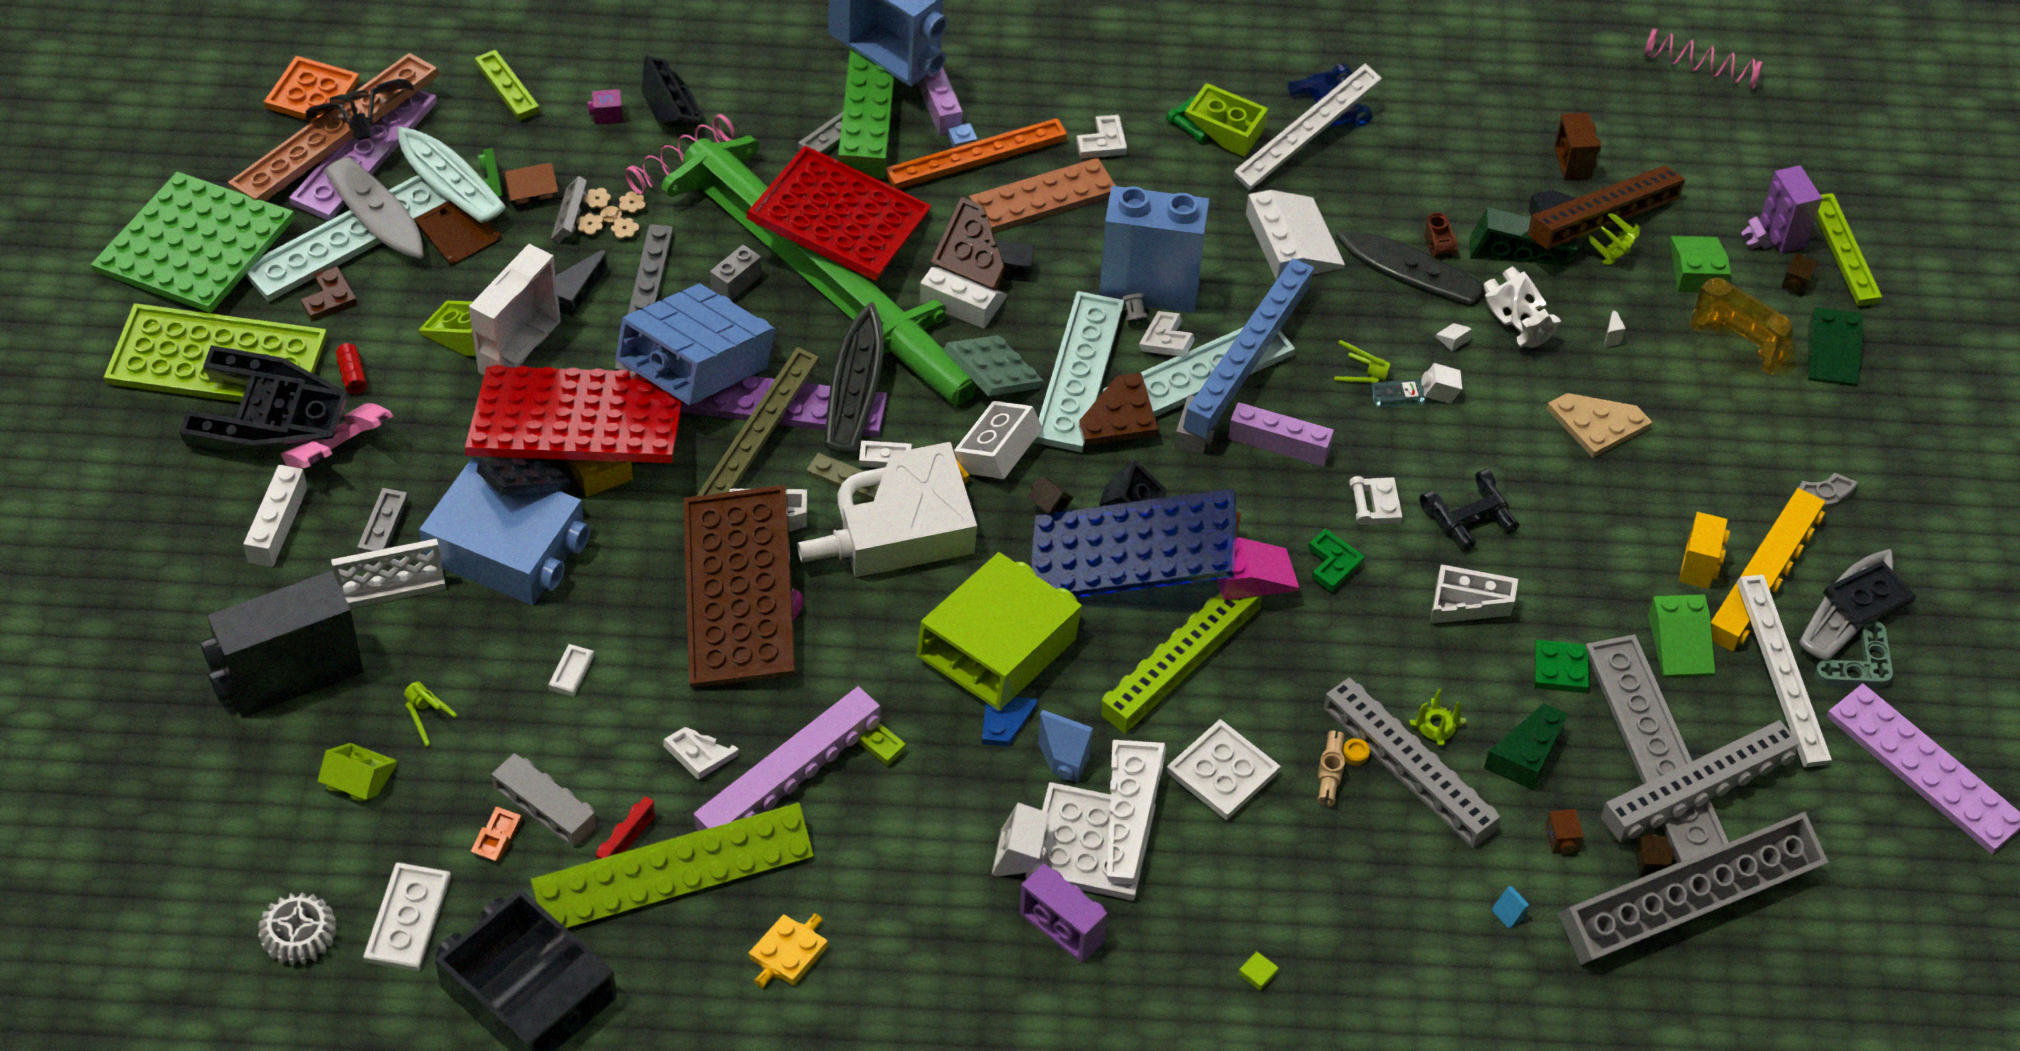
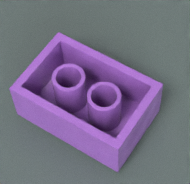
(1790, 209)
(1063, 912)

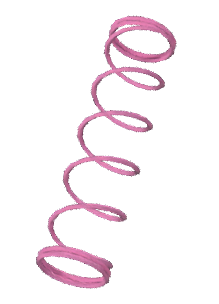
(1756, 70)
(632, 168)

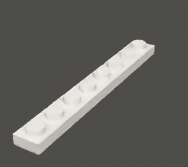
(1307, 127)
(1783, 670)

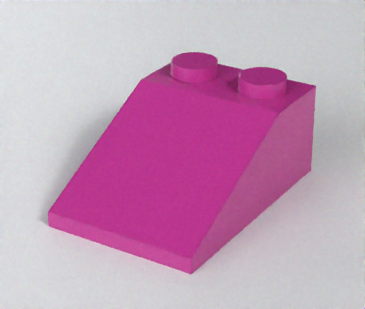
(1259, 571)

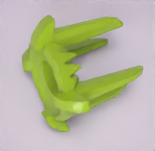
(1620, 244)
(1448, 723)

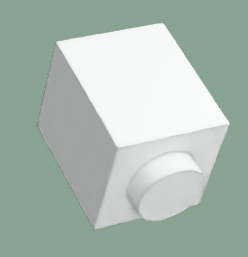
(1442, 383)

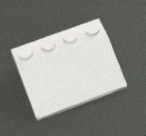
(1292, 228)

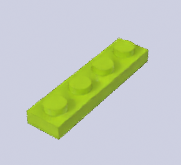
(507, 85)

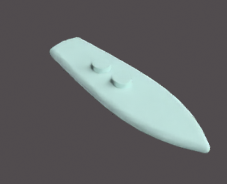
(449, 174)

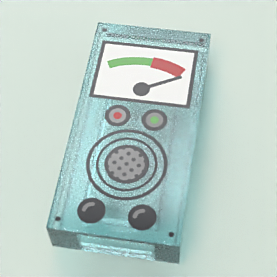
(1397, 393)

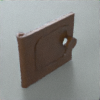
(455, 232)

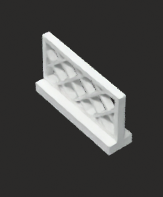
(392, 584)

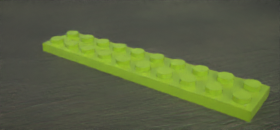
(674, 866)

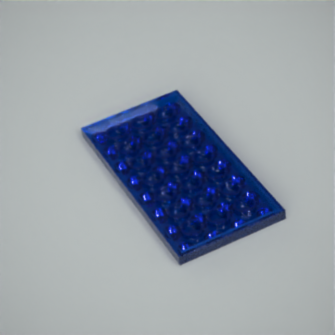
(1137, 544)

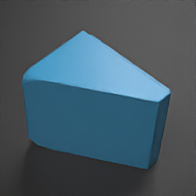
(1510, 907)

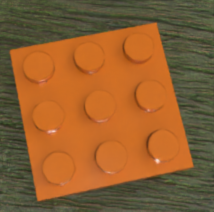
(308, 85)

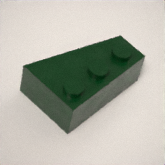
(1527, 747)

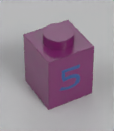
(606, 106)

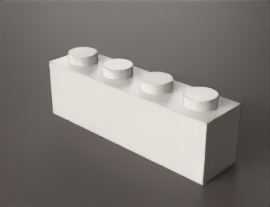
(275, 516)

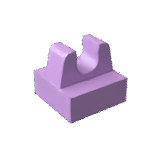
(1758, 233)

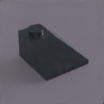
(1131, 485)

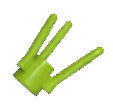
(1377, 367)
(421, 698)

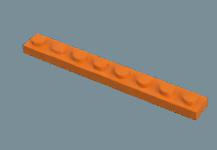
(976, 153)

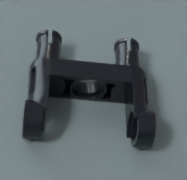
(1458, 521)

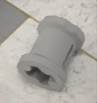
(1135, 307)

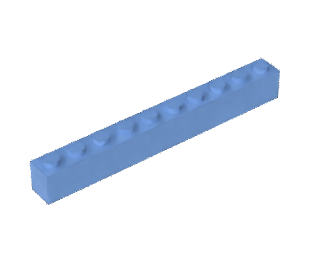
(1248, 348)

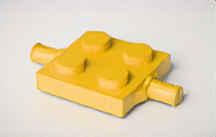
(788, 950)

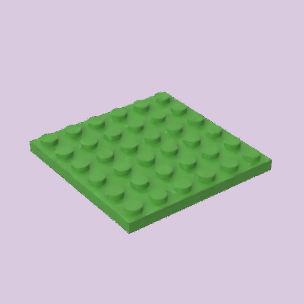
(193, 242)

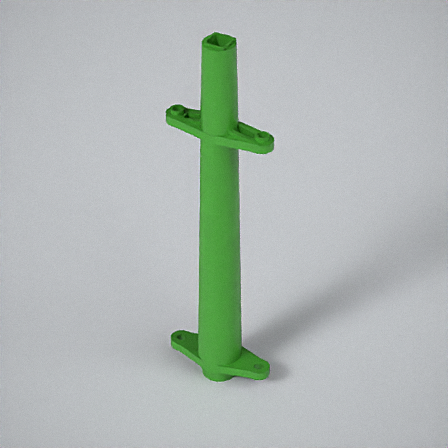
(724, 177)

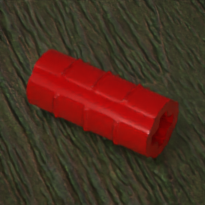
(351, 368)

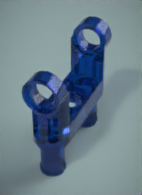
(1320, 85)

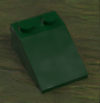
(1834, 346)

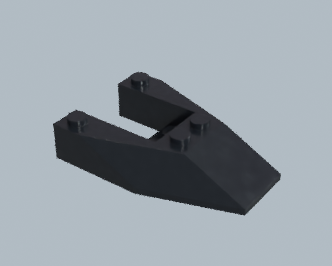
(277, 408)

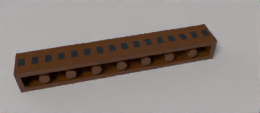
(1592, 210)

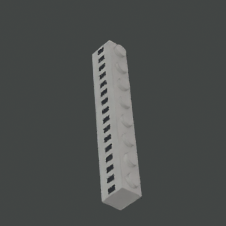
(1412, 762)
(1699, 781)

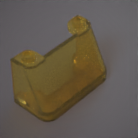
(1727, 305)

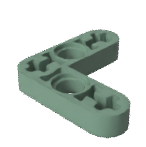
(1865, 668)

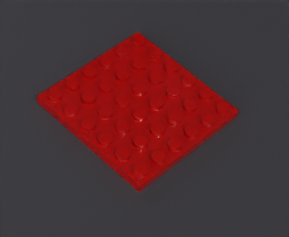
(839, 212)

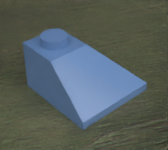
(1064, 745)

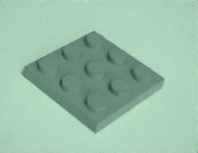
(993, 365)

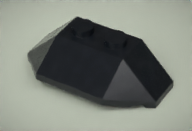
(668, 94)

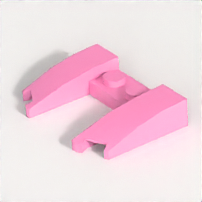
(360, 419)

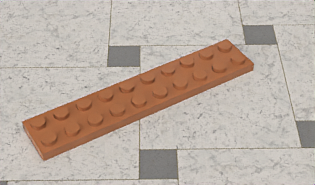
(328, 132)

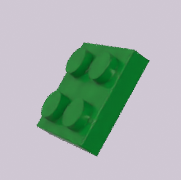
(1561, 666)

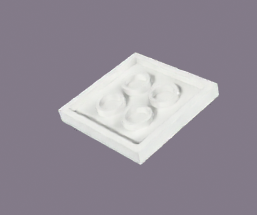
(1223, 769)

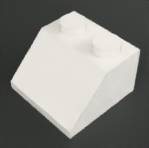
(1021, 841)

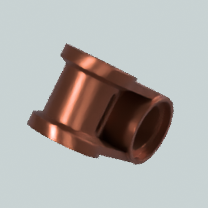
(1440, 235)

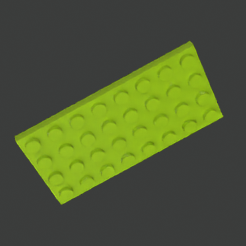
(168, 348)

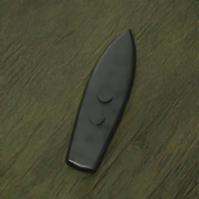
(1412, 266)
(854, 381)

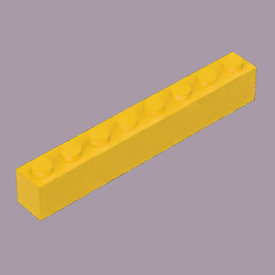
(1772, 560)

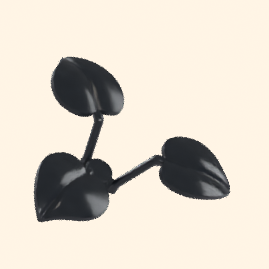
(360, 123)

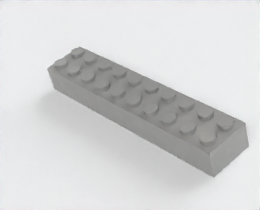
(1692, 888)

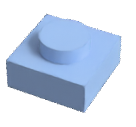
(961, 135)

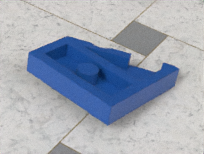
(1002, 725)

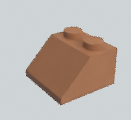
(530, 182)

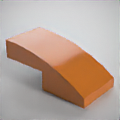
(497, 835)

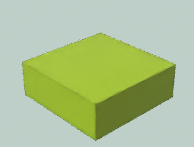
(1258, 971)

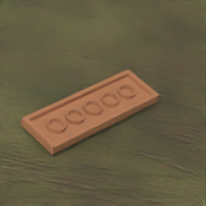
(1045, 194)

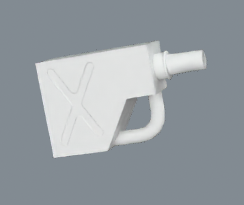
(914, 519)

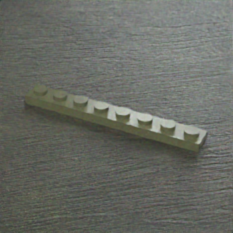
(761, 423)

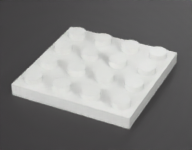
(1080, 840)

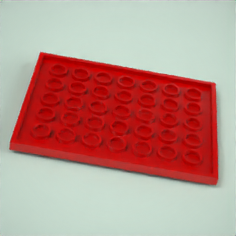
(573, 416)

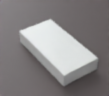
(571, 670)

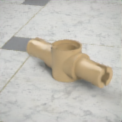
(1331, 758)

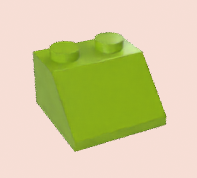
(355, 771)

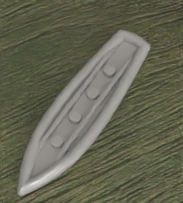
(375, 207)
(1828, 627)

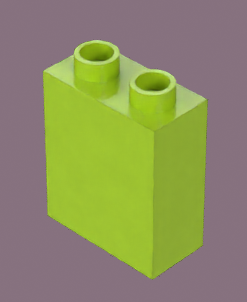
(999, 630)

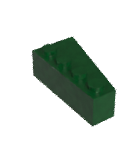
(1506, 236)

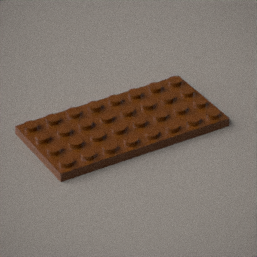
(738, 587)

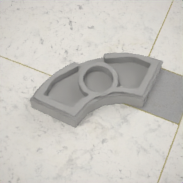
(1832, 490)

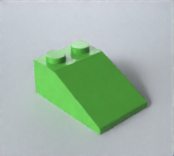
(1698, 261)
(1682, 635)

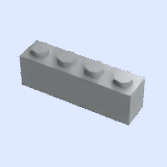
(544, 800)

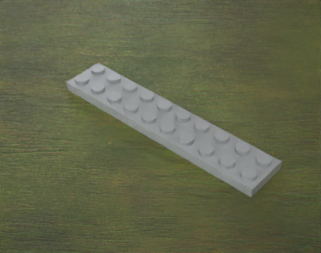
(1651, 736)

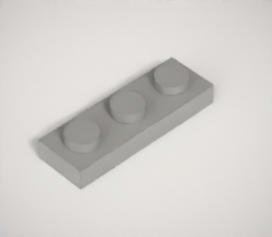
(825, 137)
(569, 210)
(383, 521)

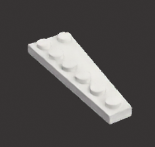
(1133, 792)

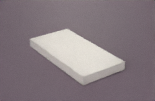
(407, 917)

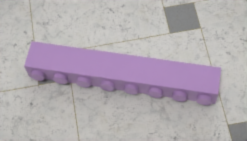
(793, 761)

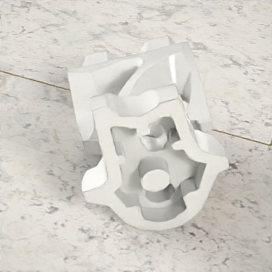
(1512, 294)

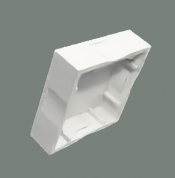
(515, 310)

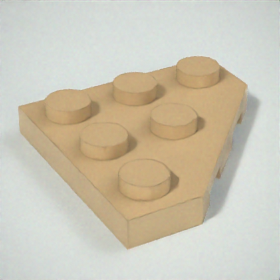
(1598, 422)

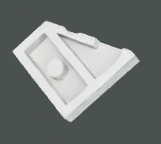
(698, 752)

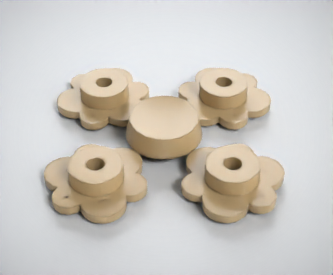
(610, 215)

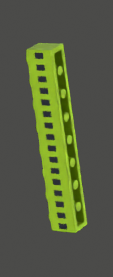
(1176, 659)

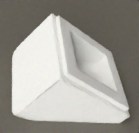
(1615, 331)
(1454, 336)

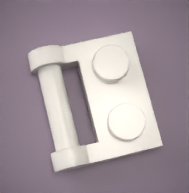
(1383, 499)

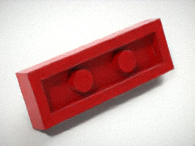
(628, 831)

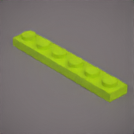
(1847, 252)

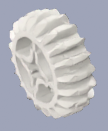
(286, 919)

